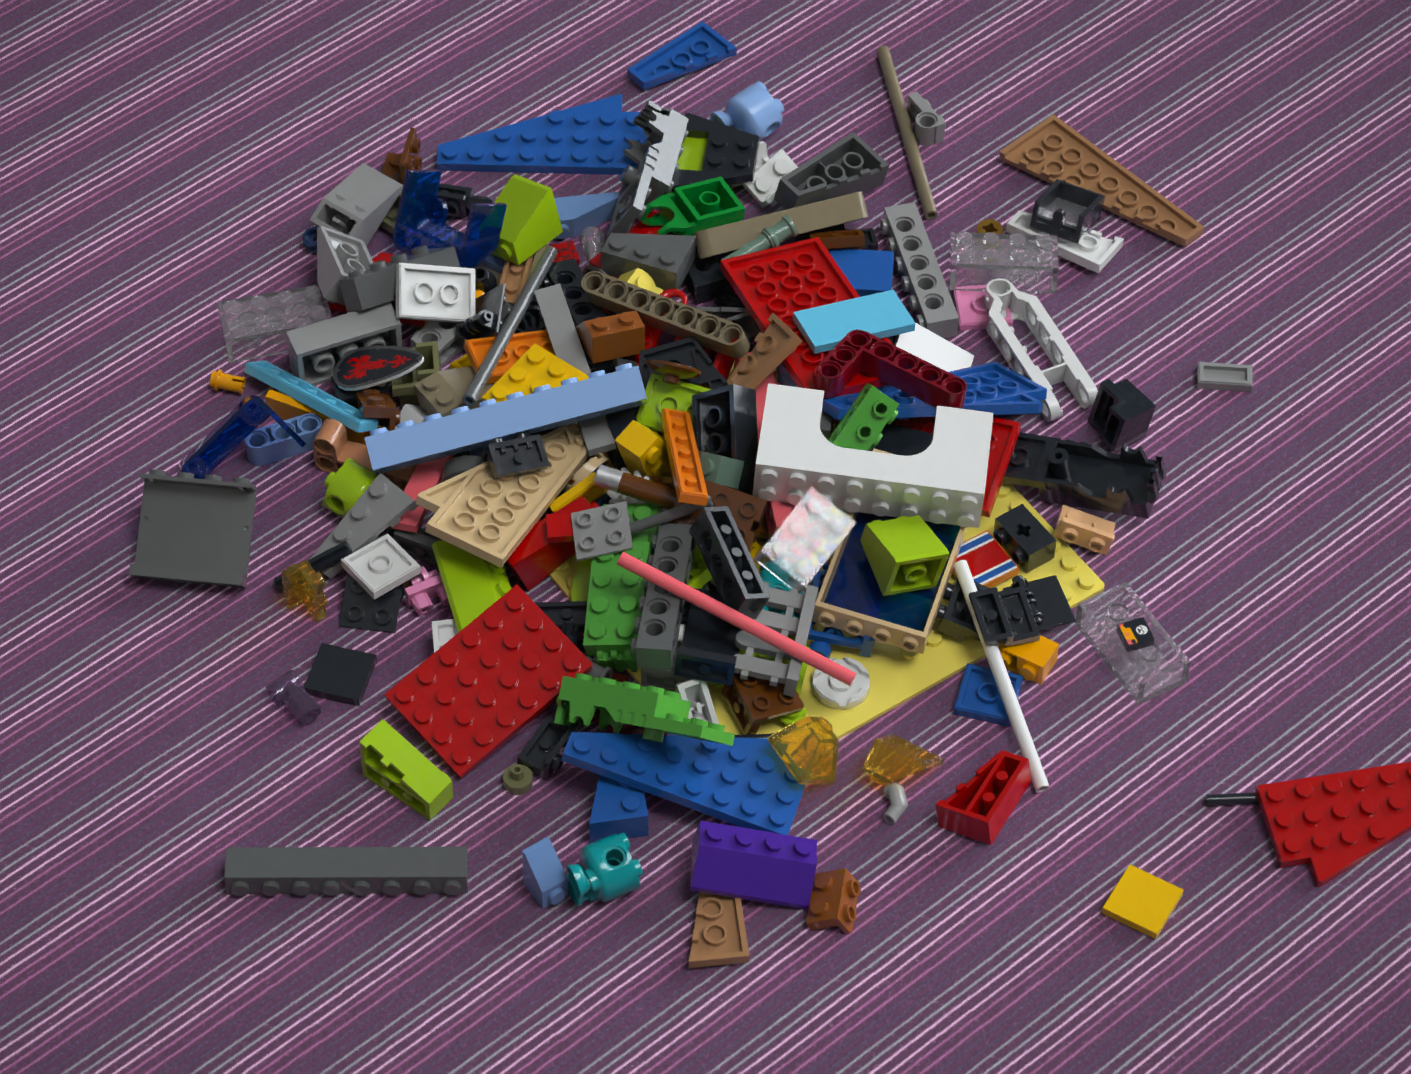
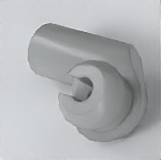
(898, 800)

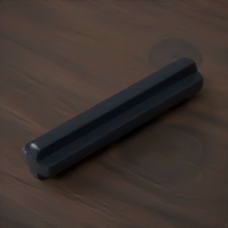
(323, 560)

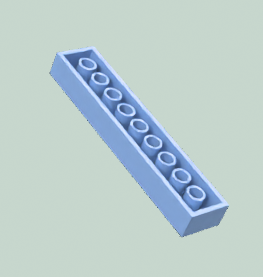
(517, 415)

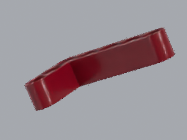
(891, 365)

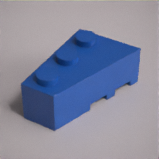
(618, 810)

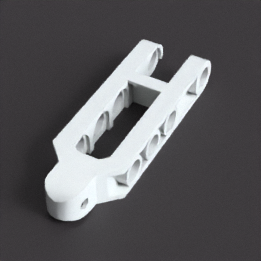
(1066, 364)

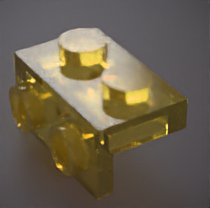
(306, 587)

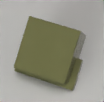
(404, 385)

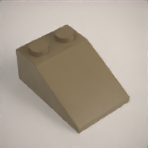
(445, 390)

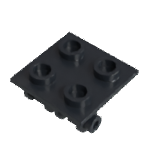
(487, 316)
(1046, 601)
(364, 612)

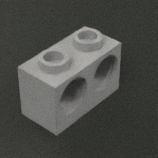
(444, 333)

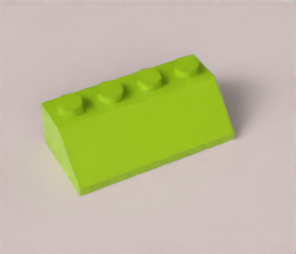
(469, 582)

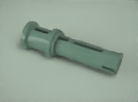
(769, 237)

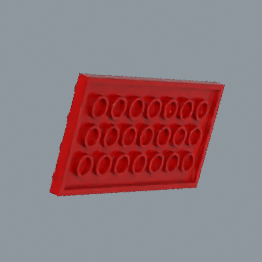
(790, 281)

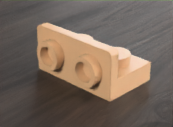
(1084, 530)

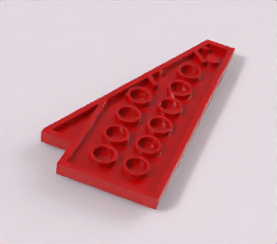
(1336, 817)

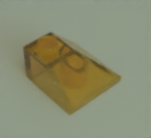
(808, 750)
(897, 758)

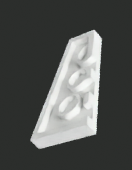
(1091, 251)

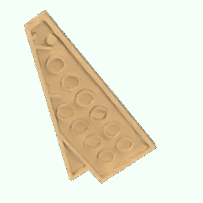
(496, 514)

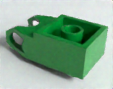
(695, 208)

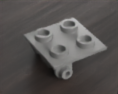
(602, 530)

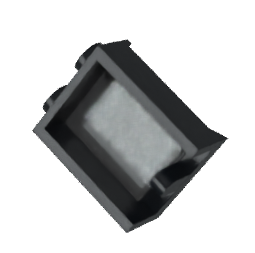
(1066, 210)

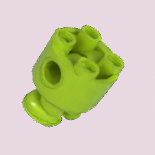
(347, 486)

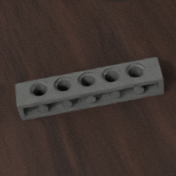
(660, 609)

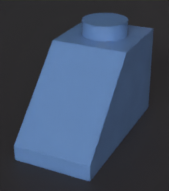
(544, 873)

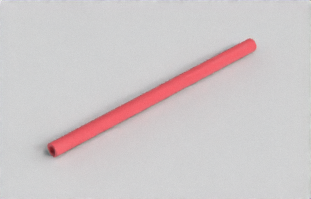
(736, 618)

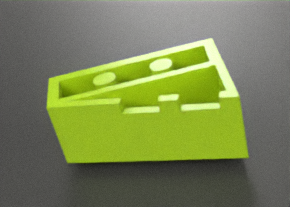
(404, 771)

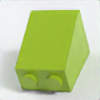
(529, 219)
(904, 554)

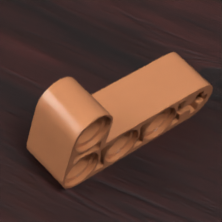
(333, 449)

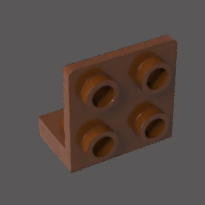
(397, 164)
(757, 701)

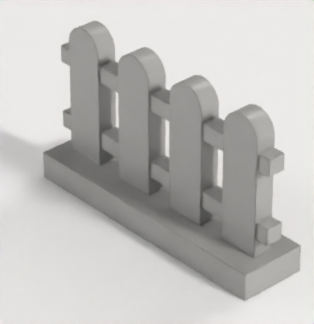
(785, 625)

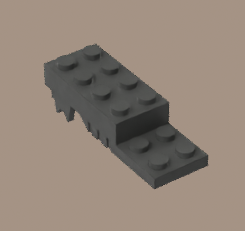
(655, 162)

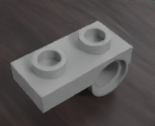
(928, 124)

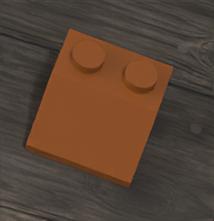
(612, 336)

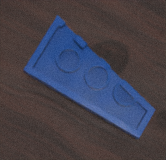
(683, 55)

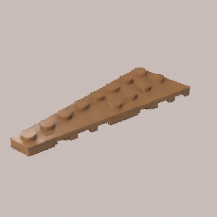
(1061, 153)

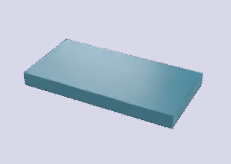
(877, 314)

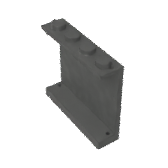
(195, 529)

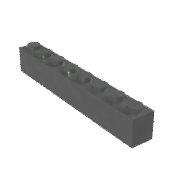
(346, 870)

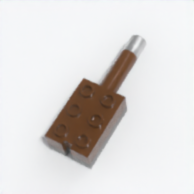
(745, 508)

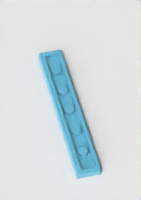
(310, 396)

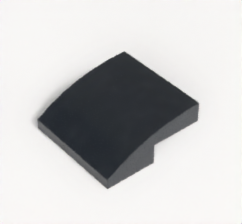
(1004, 616)

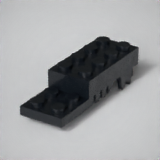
(1087, 475)

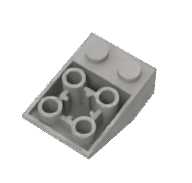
(358, 203)

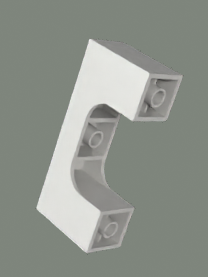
(937, 484)

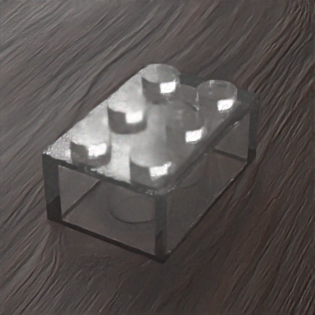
(804, 540)

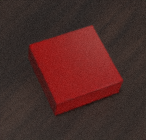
(559, 528)

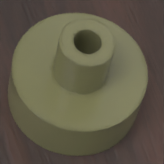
(517, 779)

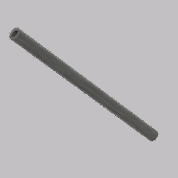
(509, 326)

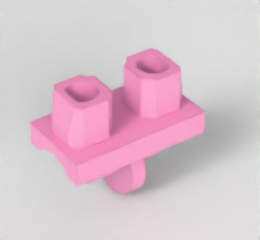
(424, 588)

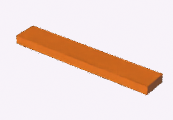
(684, 457)

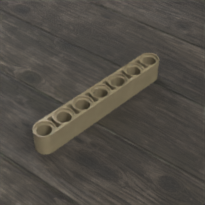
(806, 219)
(675, 319)

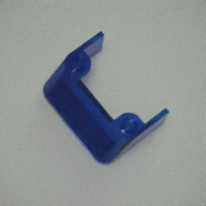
(424, 216)
(229, 434)

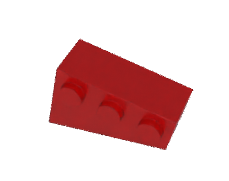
(987, 799)

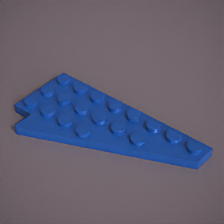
(563, 142)
(989, 389)
(732, 783)

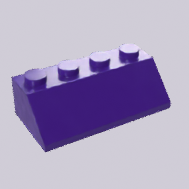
(753, 864)

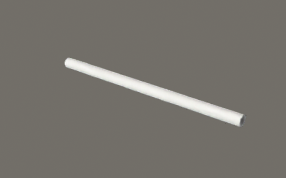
(1005, 687)

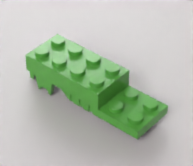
(616, 598)
(633, 704)

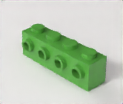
(865, 420)

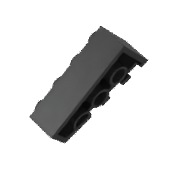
(835, 172)

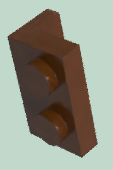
(378, 405)

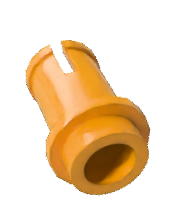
(227, 382)

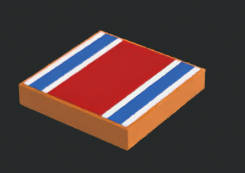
(987, 560)

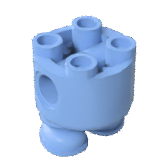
(752, 111)

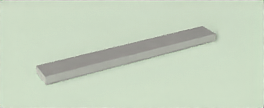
(567, 347)

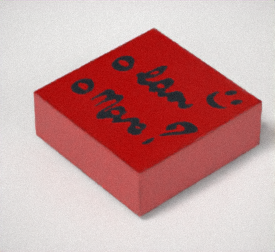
(566, 251)

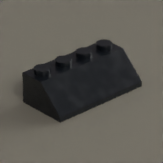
(728, 427)

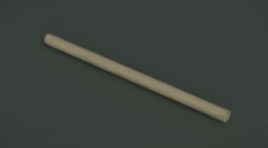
(907, 133)

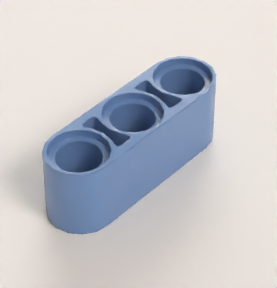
(274, 443)

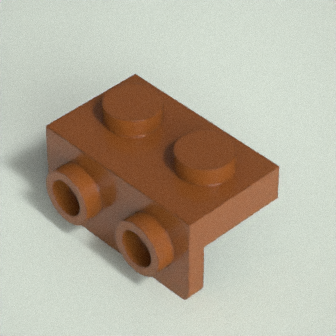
(833, 900)

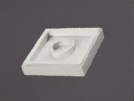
(381, 566)

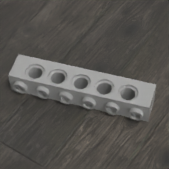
(919, 270)

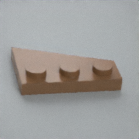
(768, 353)

